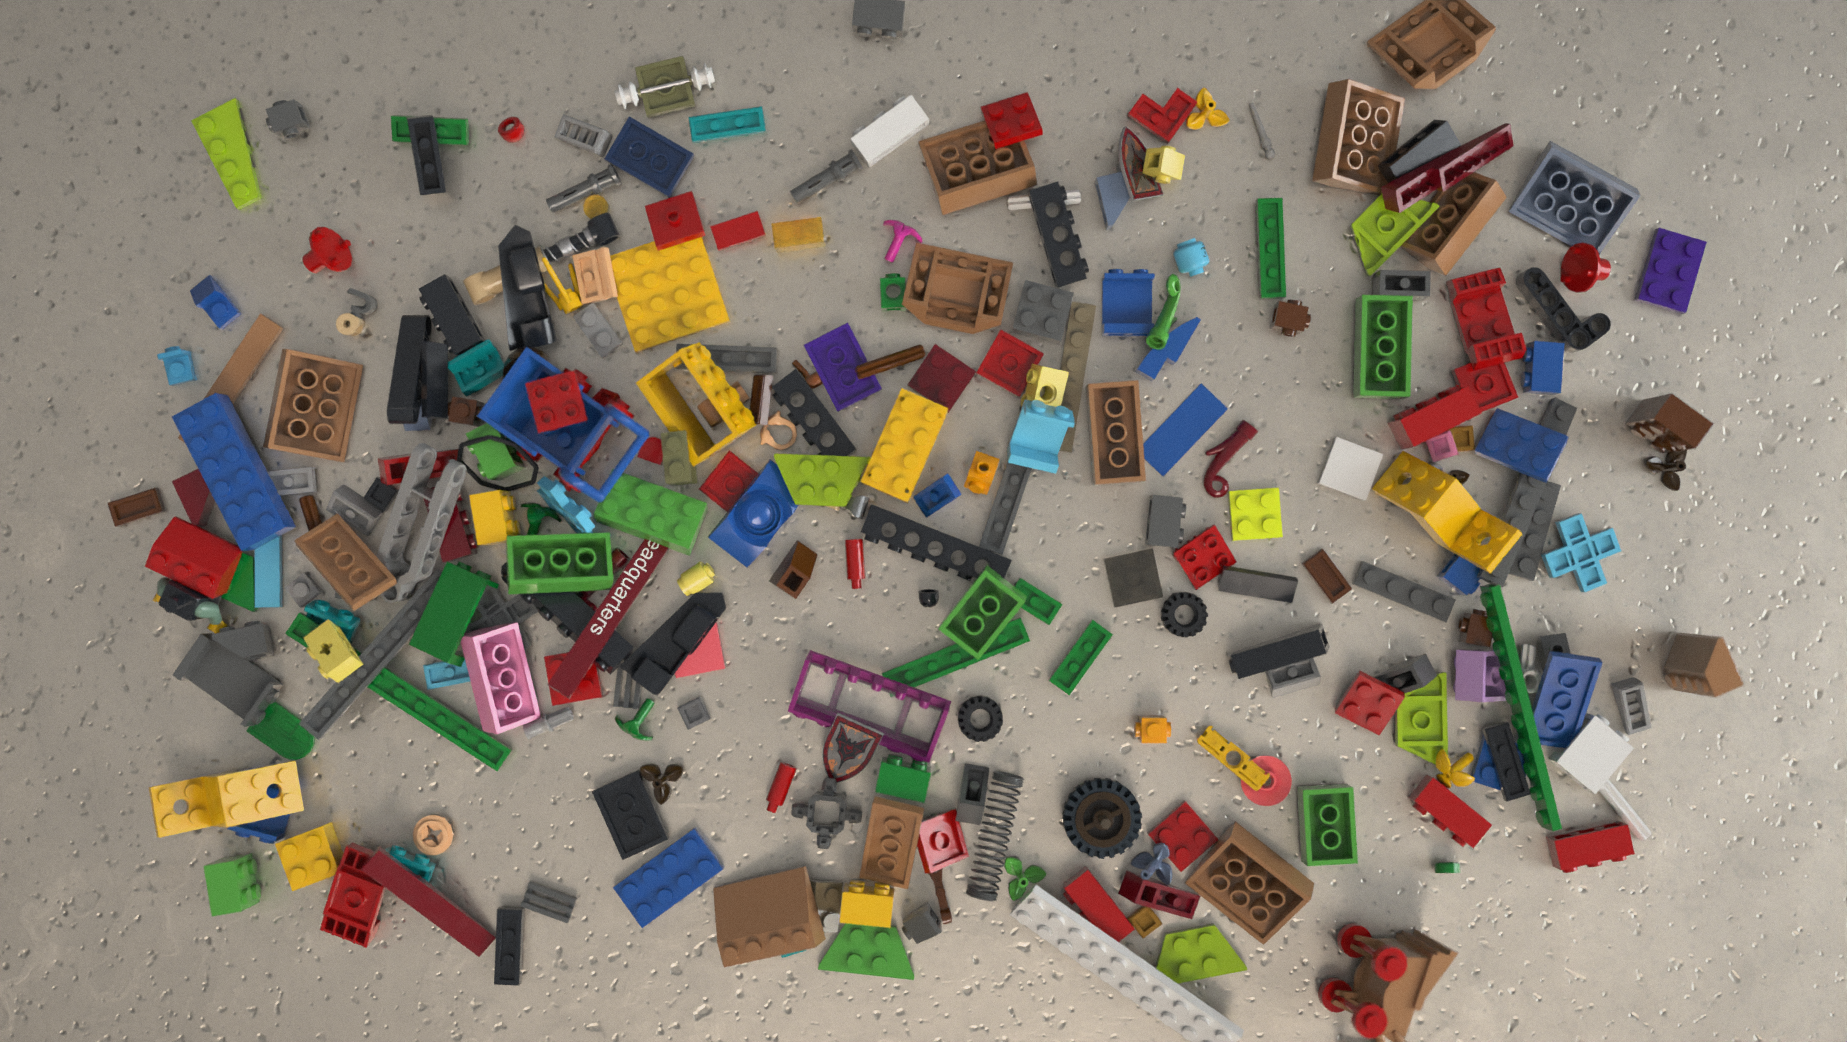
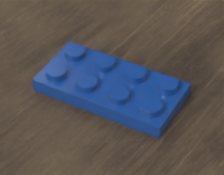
(1564, 697)
(668, 877)

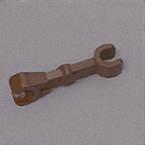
(940, 893)

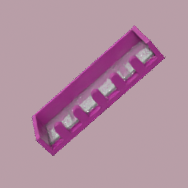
(903, 713)

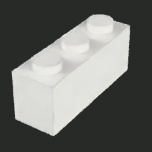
(889, 130)

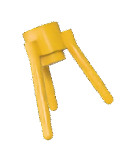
(568, 300)

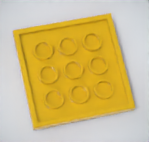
(667, 292)

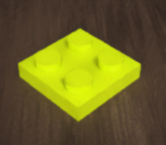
(1255, 514)

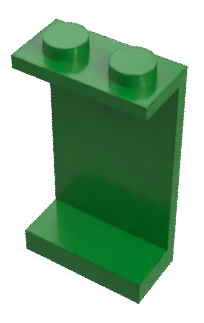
(450, 612)

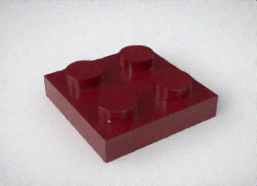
(941, 377)

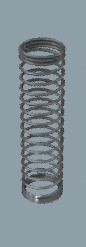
(977, 891)

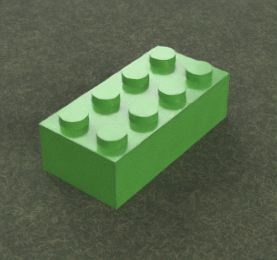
(1383, 347)
(652, 513)
(559, 563)

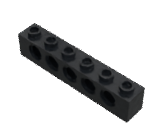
(878, 517)

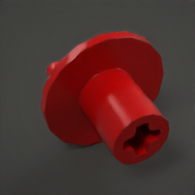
(327, 251)
(1583, 267)

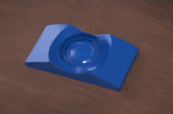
(755, 516)

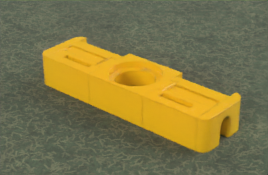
(1245, 770)

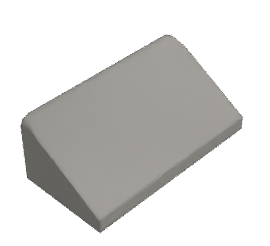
(354, 509)
(1293, 677)

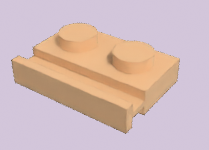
(595, 275)

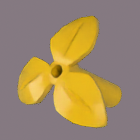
(1206, 105)
(1453, 773)

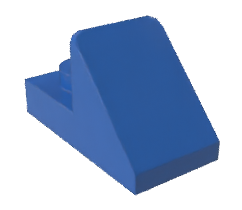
(215, 302)
(937, 495)

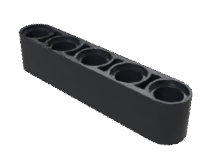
(405, 385)

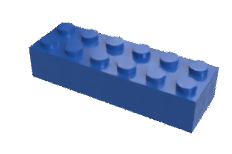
(233, 472)

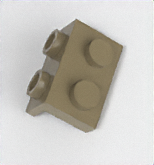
(828, 902)

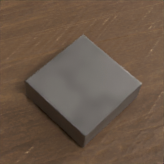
(694, 712)

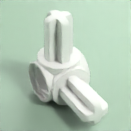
(1527, 662)

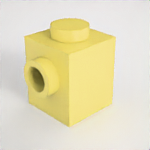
(1163, 164)

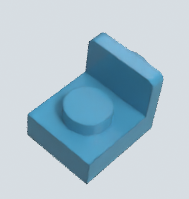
(178, 365)

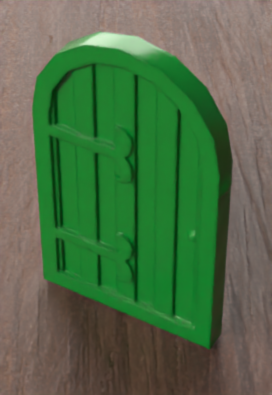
(283, 733)

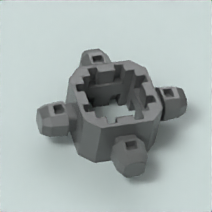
(824, 839)

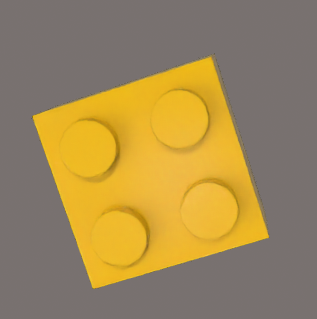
(494, 517)
(310, 856)
(867, 904)

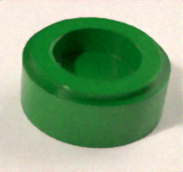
(1447, 867)

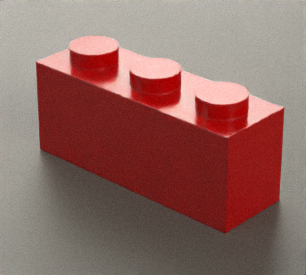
(1449, 812)
(1590, 846)
(1096, 905)

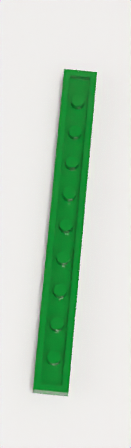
(422, 707)
(1522, 713)

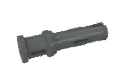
(827, 176)
(594, 184)

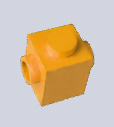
(981, 473)
(1152, 729)

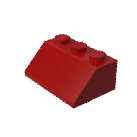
(194, 558)

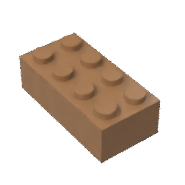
(1115, 432)

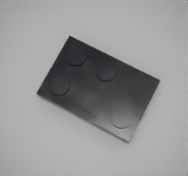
(630, 814)

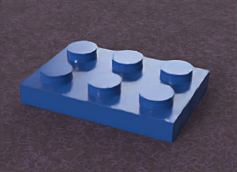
(1521, 445)

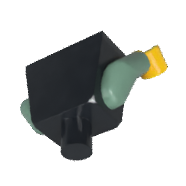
(189, 603)

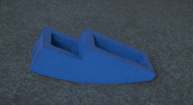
(1170, 353)

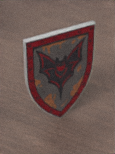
(1131, 164)
(848, 748)

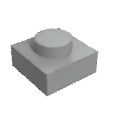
(303, 589)

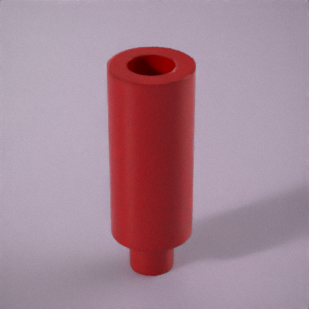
(855, 562)
(780, 786)

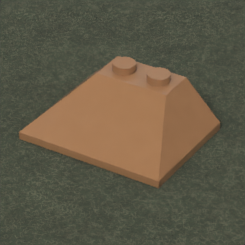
(1433, 41)
(956, 289)

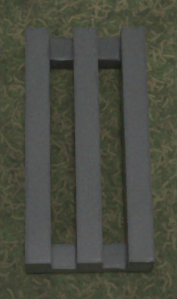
(618, 687)
(545, 911)

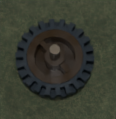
(1102, 818)

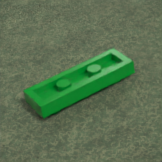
(447, 129)
(1080, 657)

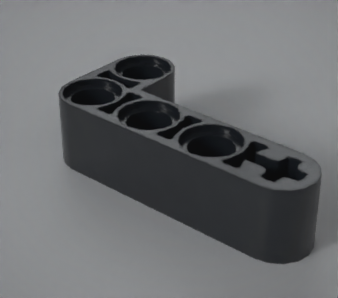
(1557, 305)

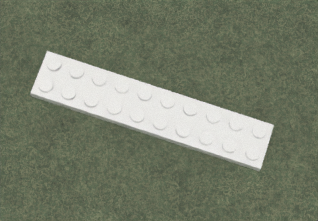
(1123, 969)

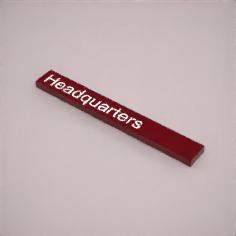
(607, 618)

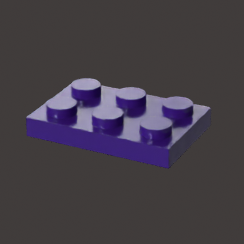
(1670, 270)
(835, 361)

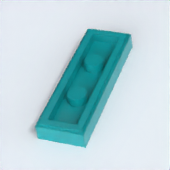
(727, 124)

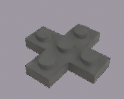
(498, 612)

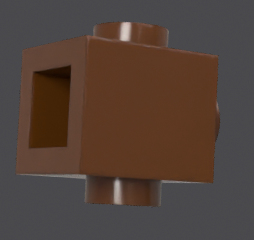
(1290, 318)
(465, 411)
(1474, 629)

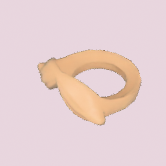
(777, 419)

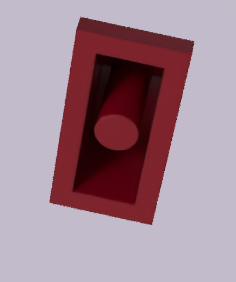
(195, 497)

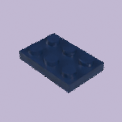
(649, 157)

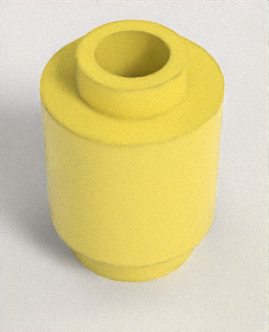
(696, 578)

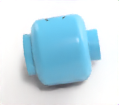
(1191, 257)

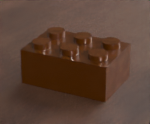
(1668, 424)

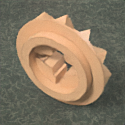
(431, 846)

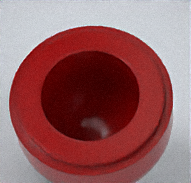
(515, 133)

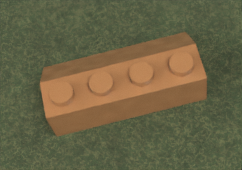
(1456, 223)
(1701, 666)

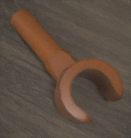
(812, 380)

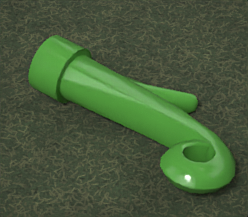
(1159, 334)

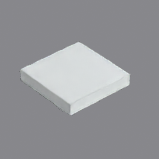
(1350, 468)

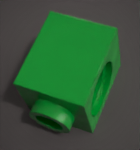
(887, 302)

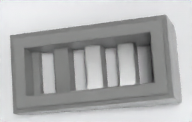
(597, 143)
(1627, 690)

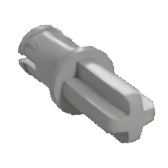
(548, 722)

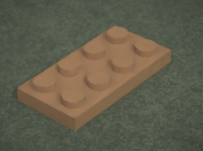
(345, 562)
(891, 842)

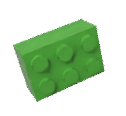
(982, 612)
(1327, 824)

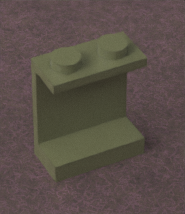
(676, 460)

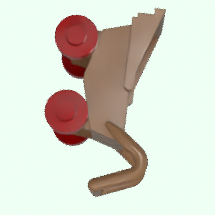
(1388, 980)

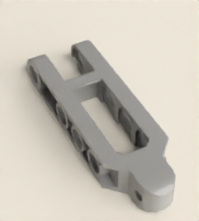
(403, 515)

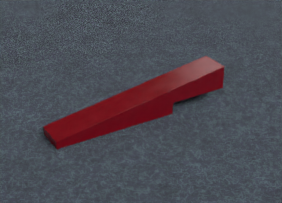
(1446, 169)
(427, 901)

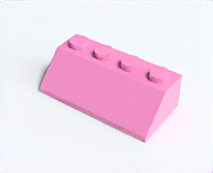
(500, 677)

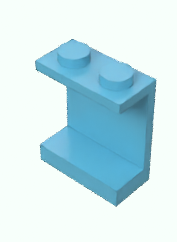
(1039, 435)

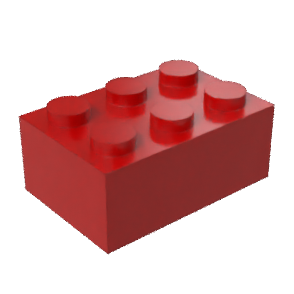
(1434, 416)

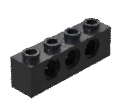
(1039, 199)
(795, 384)

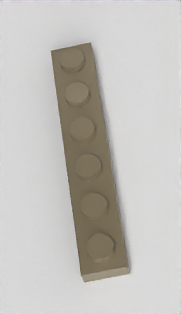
(1075, 360)

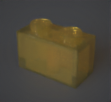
(798, 235)

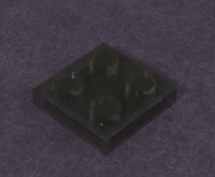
(1133, 577)

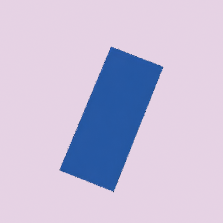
(1182, 429)

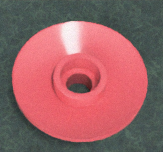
(1279, 785)

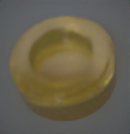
(595, 206)

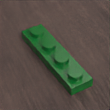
(1271, 248)

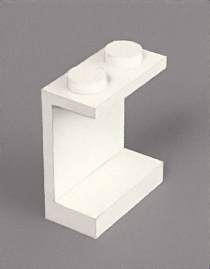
(1593, 754)

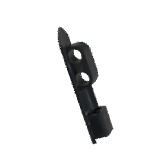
(523, 292)
(677, 638)

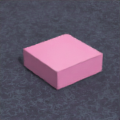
(1442, 446)

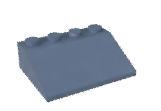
(1573, 198)

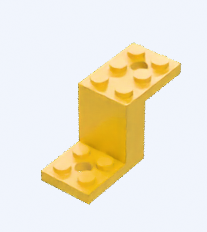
(1446, 511)
(226, 799)

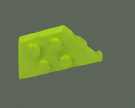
(1383, 231)
(821, 478)
(1423, 720)
(1197, 954)

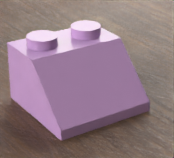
(1478, 676)

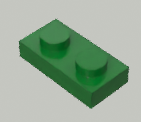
(1037, 602)

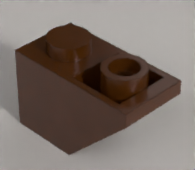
(795, 570)

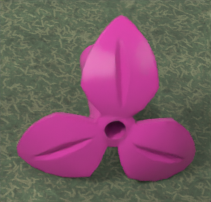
(900, 231)

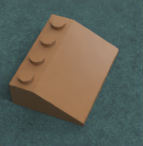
(1356, 136)
(971, 171)
(312, 405)
(1250, 883)
(766, 917)

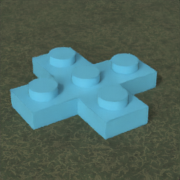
(575, 516)
(1581, 552)

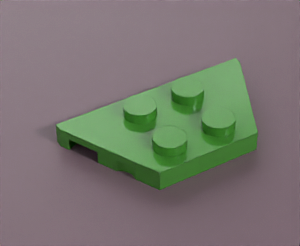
(868, 952)

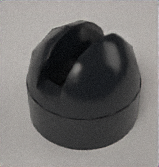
(928, 597)

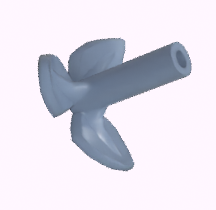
(1151, 864)

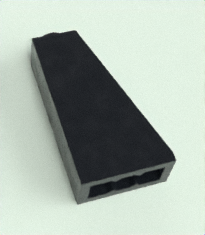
(1280, 652)

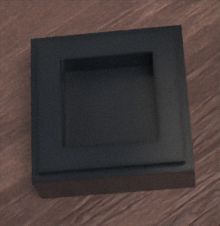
(381, 494)

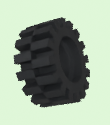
(1197, 622)
(987, 732)

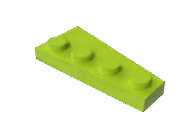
(226, 144)

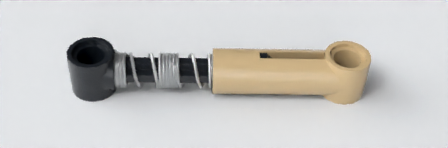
(599, 231)

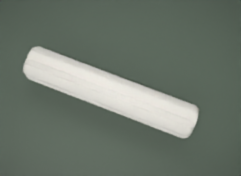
(1022, 201)
(1625, 811)

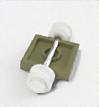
(665, 86)

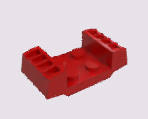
(1484, 319)
(353, 899)

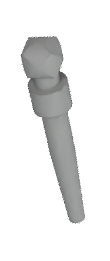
(1265, 141)

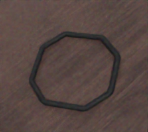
(504, 441)

